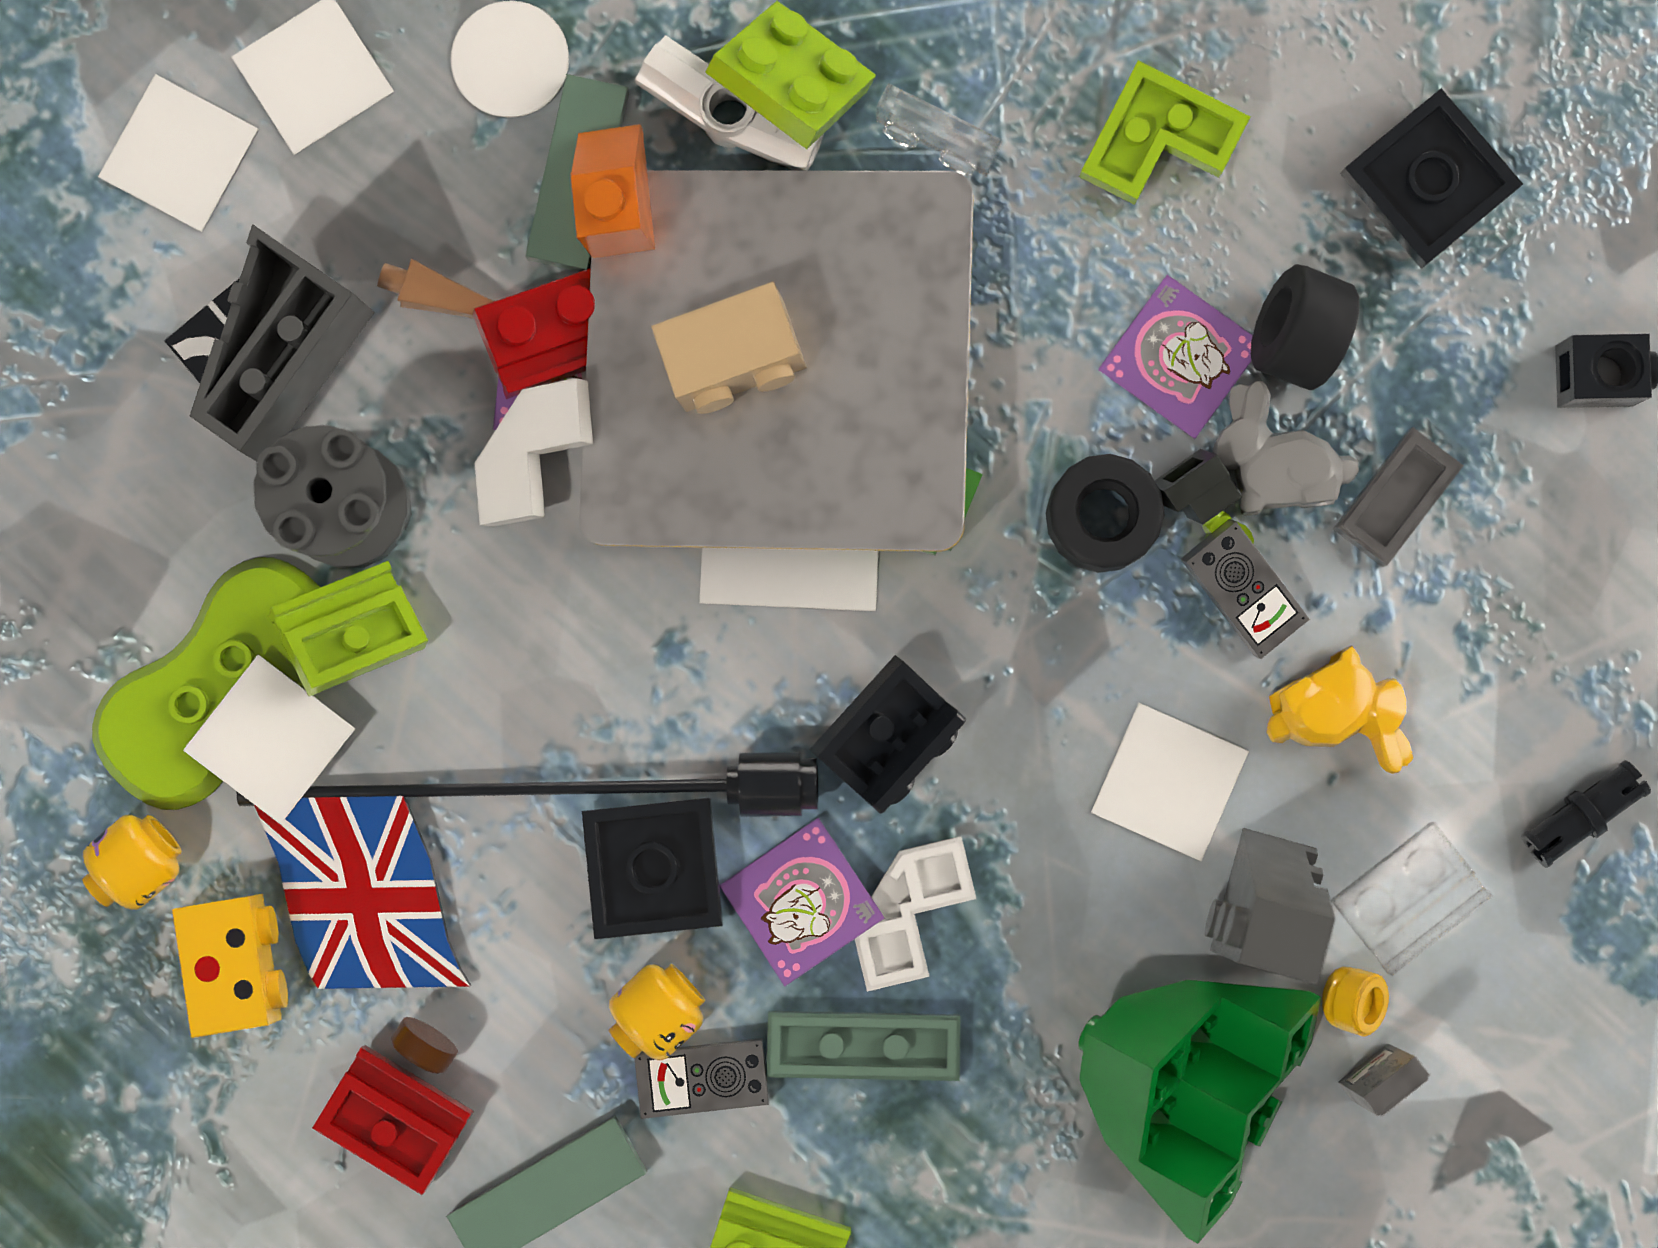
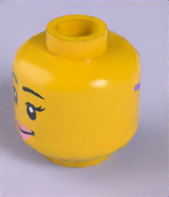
(131, 862)
(655, 1012)

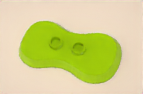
(161, 706)

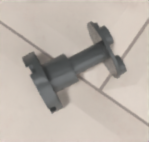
(331, 497)

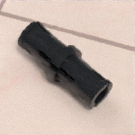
(1586, 814)

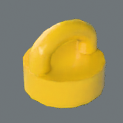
(1355, 1000)

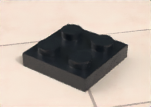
(1431, 178)
(652, 868)

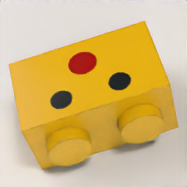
(229, 965)

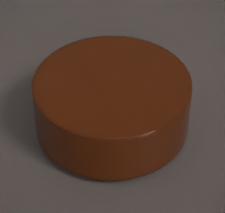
(423, 1045)

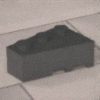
(276, 346)
(1273, 909)

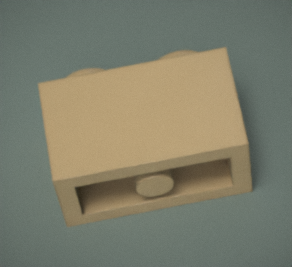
(729, 349)

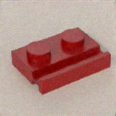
(538, 332)
(393, 1119)

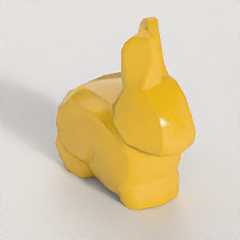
(1340, 703)

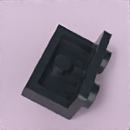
(889, 735)

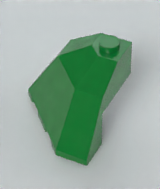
(1189, 1081)

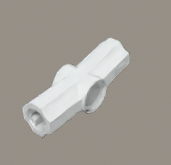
(682, 84)

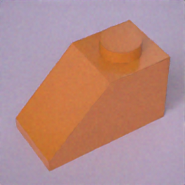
(612, 192)

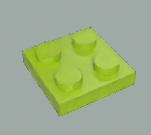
(790, 74)

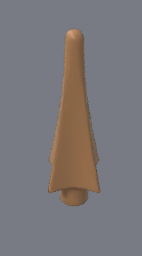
(429, 291)

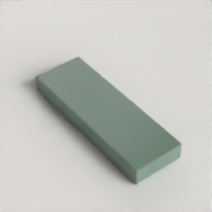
(583, 108)
(863, 1045)
(550, 1190)

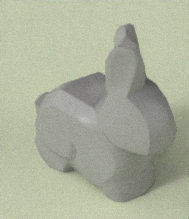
(1278, 467)

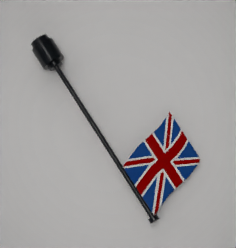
(368, 889)

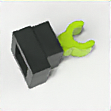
(1201, 490)

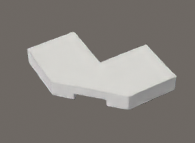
(509, 466)
(913, 883)

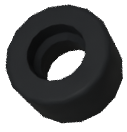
(1305, 327)
(1129, 482)

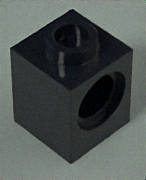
(1578, 374)

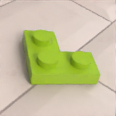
(1158, 116)

